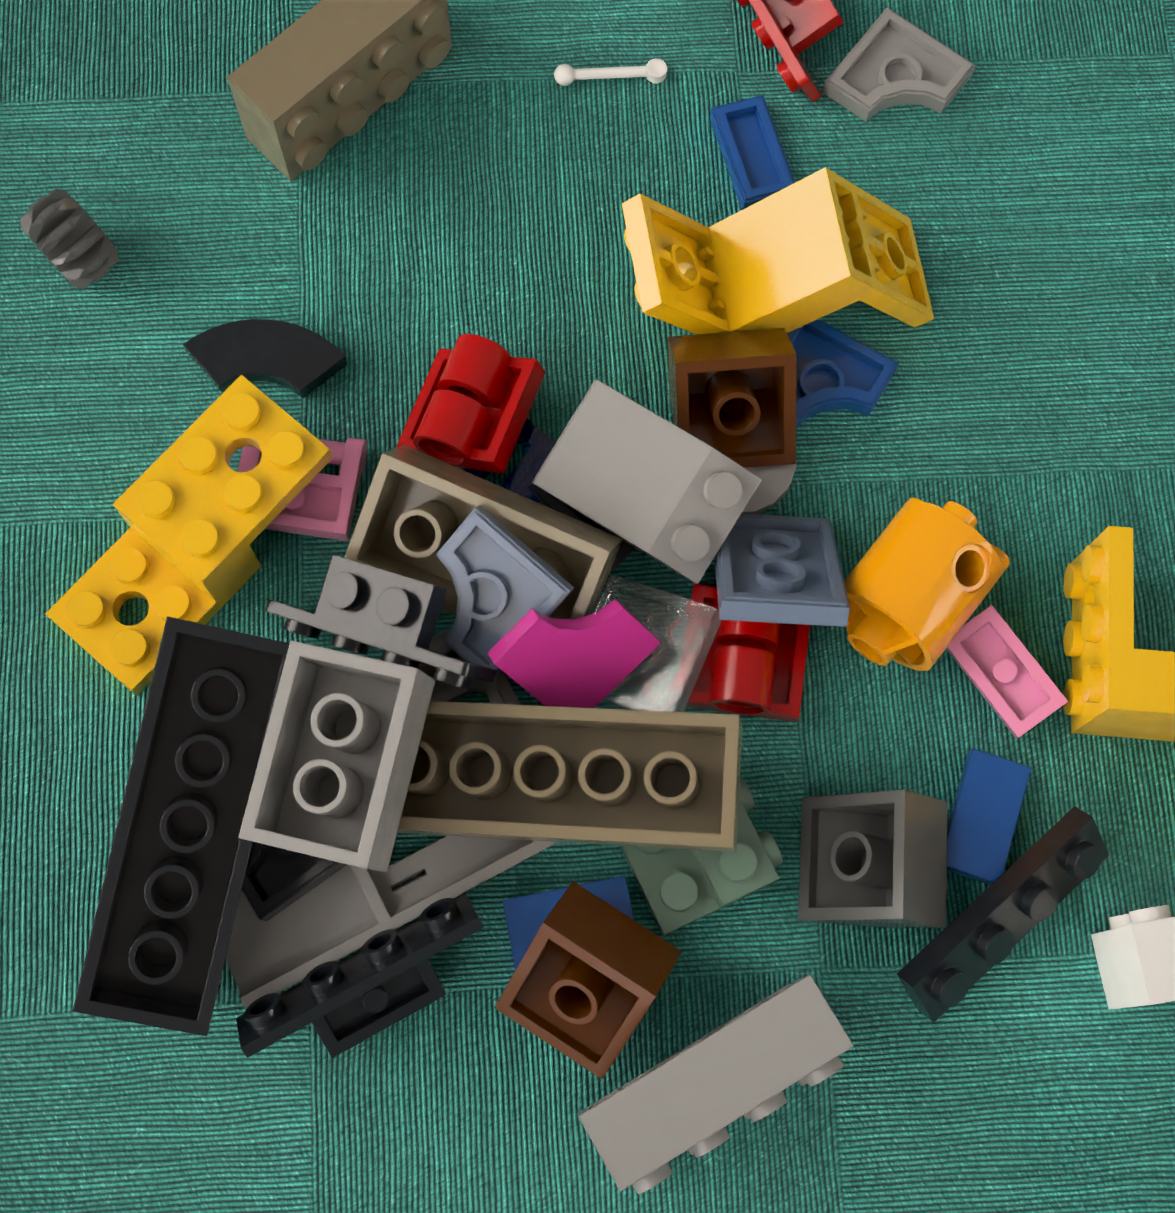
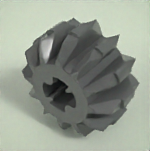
(69, 238)

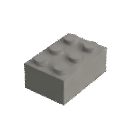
(337, 756)

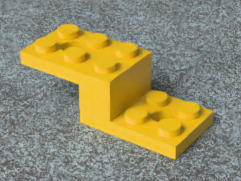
(190, 530)

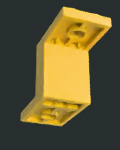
(777, 260)
(1111, 683)

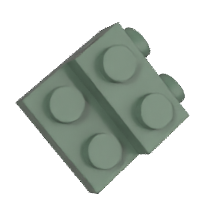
(694, 883)

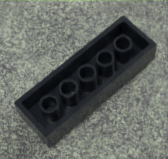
(176, 840)

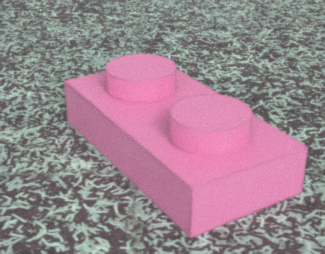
(1005, 672)

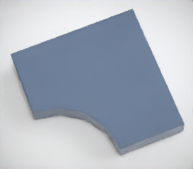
(495, 585)

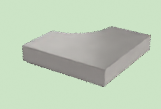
(895, 67)

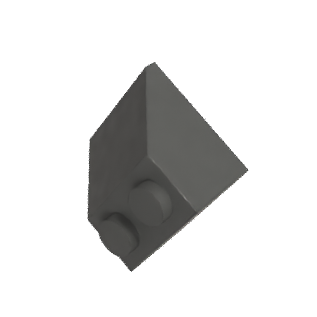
(874, 860)

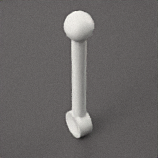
(654, 71)

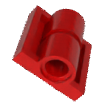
(473, 405)
(751, 666)

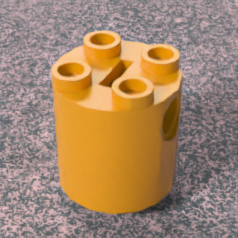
(920, 584)

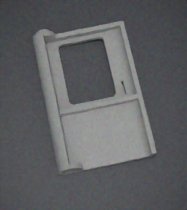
(360, 901)

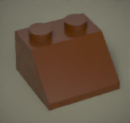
(737, 393)
(587, 979)

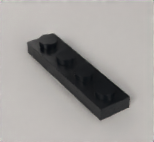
(1003, 914)

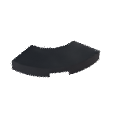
(265, 352)

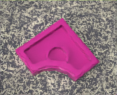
(573, 659)

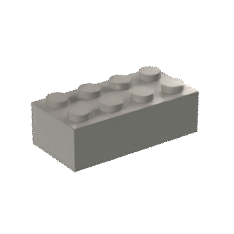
(714, 1082)

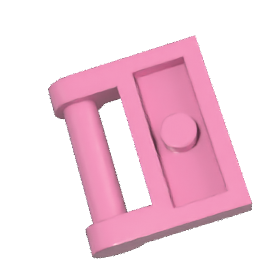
(328, 501)

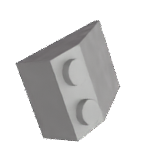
(647, 481)

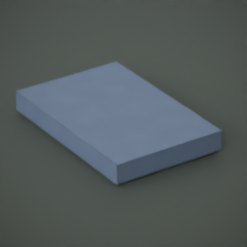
(781, 572)

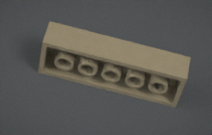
(577, 776)

